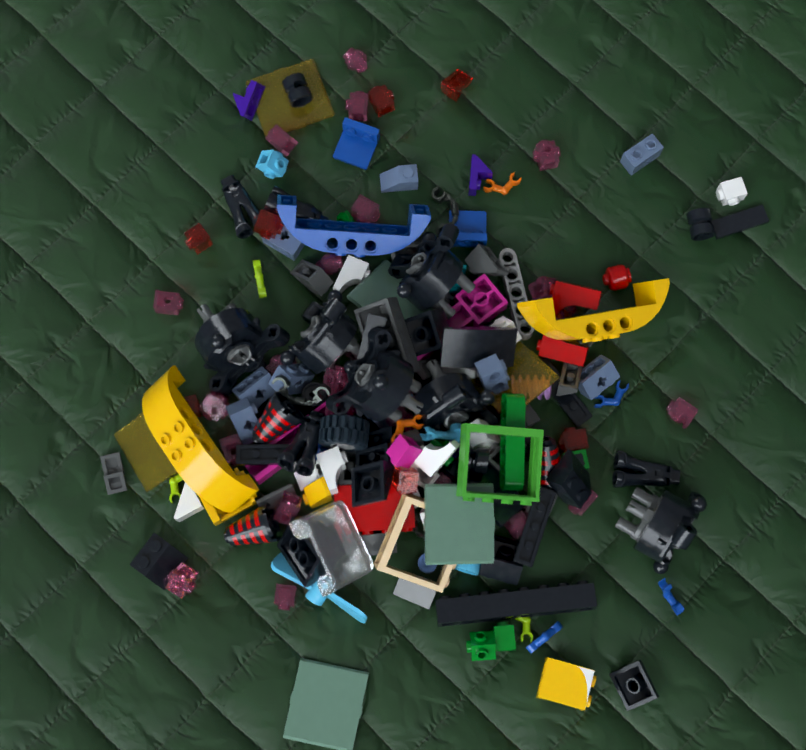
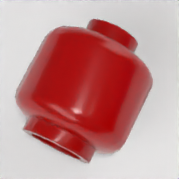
(617, 277)

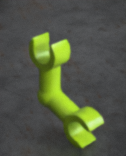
(259, 278)
(174, 486)
(525, 627)

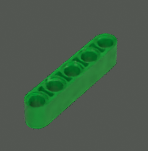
(512, 447)

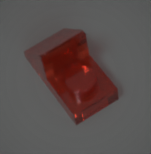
(455, 83)

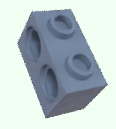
(492, 374)

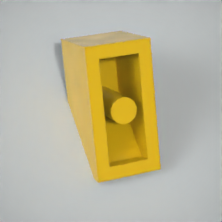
(317, 493)

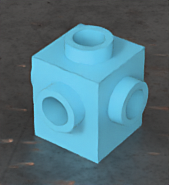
(272, 163)

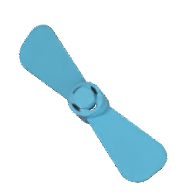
(313, 594)

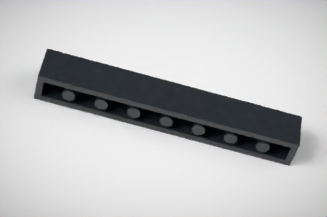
(520, 603)

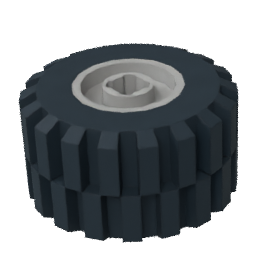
(344, 431)

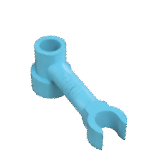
(452, 434)

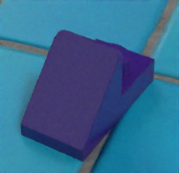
(248, 104)
(477, 172)

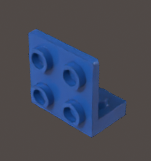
(357, 143)
(471, 228)

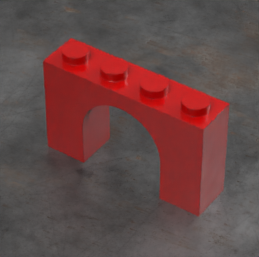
(565, 295)

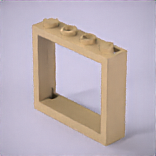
(390, 540)

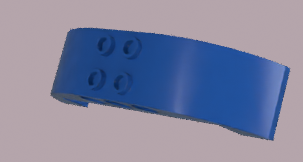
(384, 237)

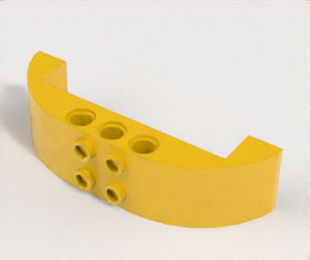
(601, 325)
(191, 447)

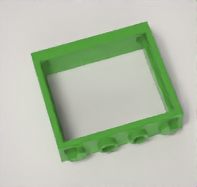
(535, 463)

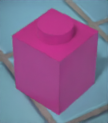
(403, 451)

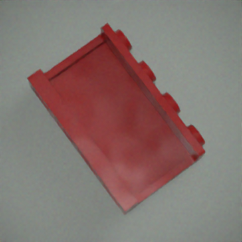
(375, 515)

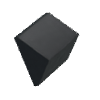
(634, 685)

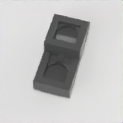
(114, 473)

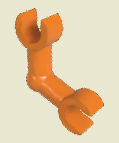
(502, 189)
(401, 423)

